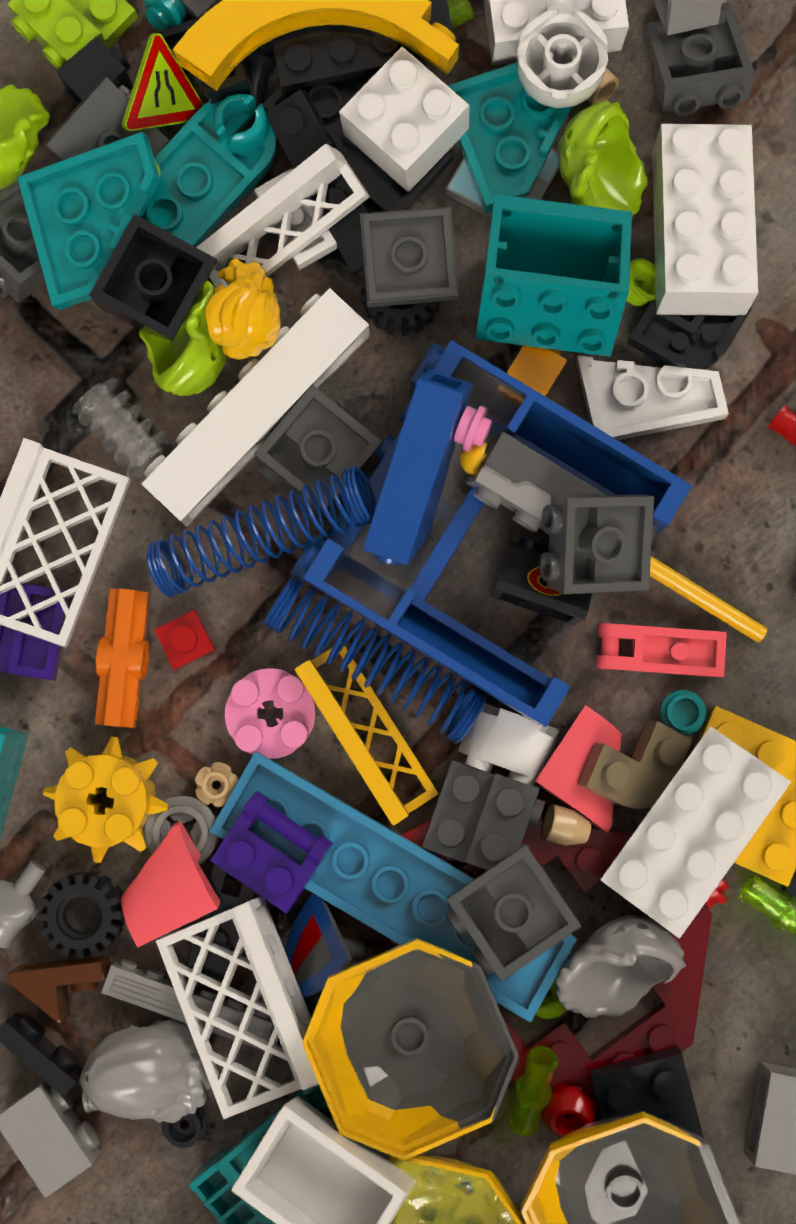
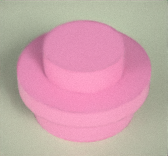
(472, 428)

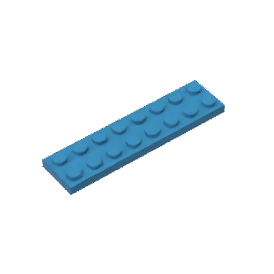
(381, 876)

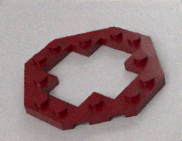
(664, 1026)

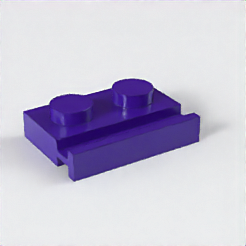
(24, 653)

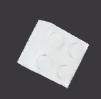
(405, 119)

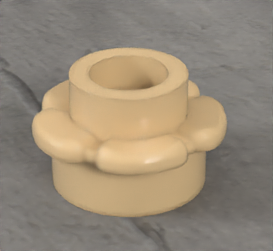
(205, 779)

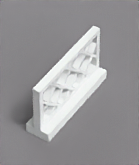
(16, 506)
(275, 983)

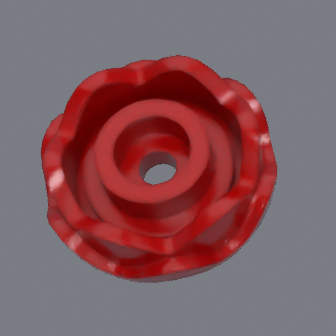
(569, 1110)

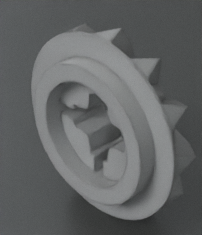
(183, 809)

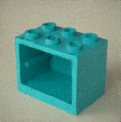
(554, 275)

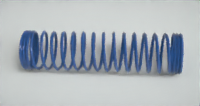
(356, 493)
(468, 705)

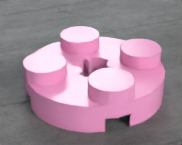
(253, 733)

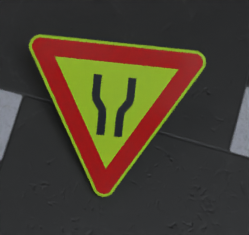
(161, 90)

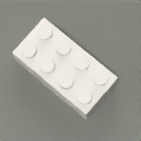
(704, 220)
(695, 831)

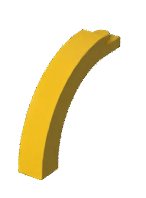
(241, 26)

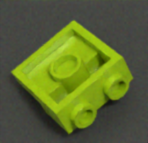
(69, 25)

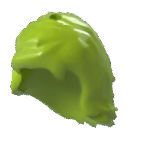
(20, 122)
(601, 160)
(192, 359)

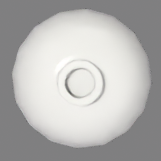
(561, 58)

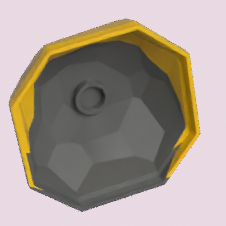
(410, 1049)
(628, 1174)

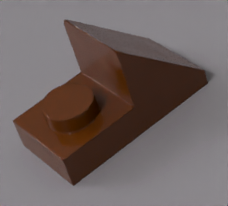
(48, 981)

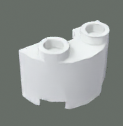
(510, 743)

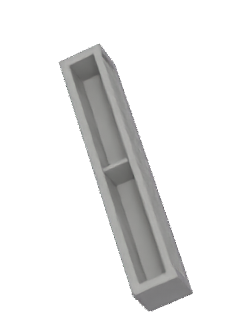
(158, 995)

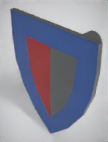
(317, 947)

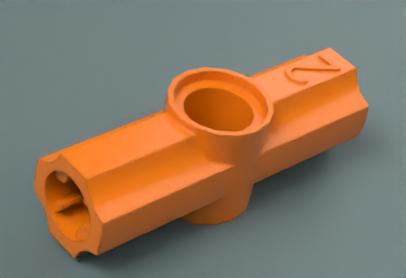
(122, 658)

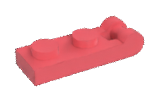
(663, 650)

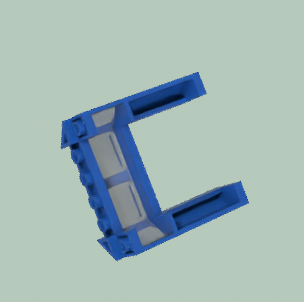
(396, 594)

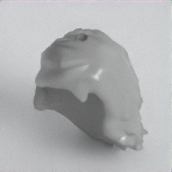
(618, 967)
(147, 1073)

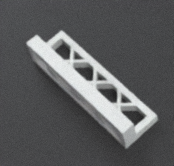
(278, 205)

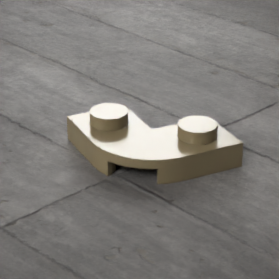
(639, 779)

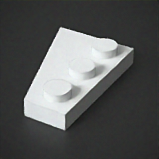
(646, 400)

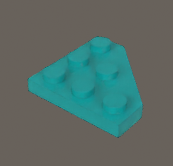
(506, 134)
(83, 210)

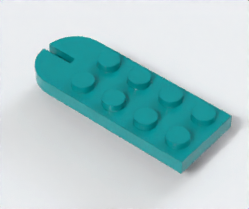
(211, 167)

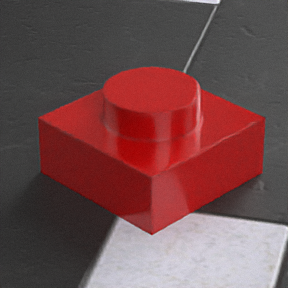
(184, 640)

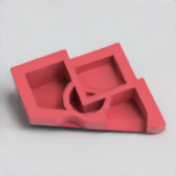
(567, 764)
(168, 889)

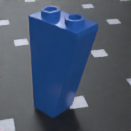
(418, 469)

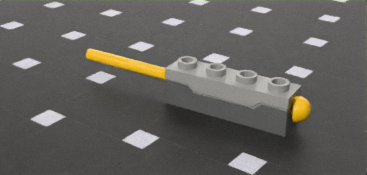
(523, 482)

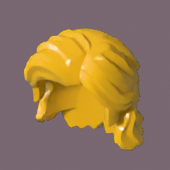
(245, 312)

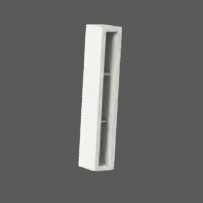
(245, 417)

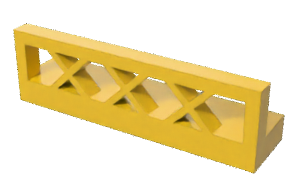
(354, 745)

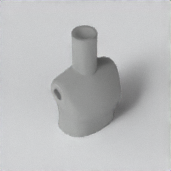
(16, 904)

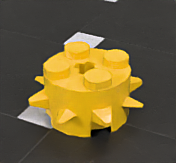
(81, 813)

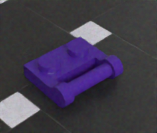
(264, 865)

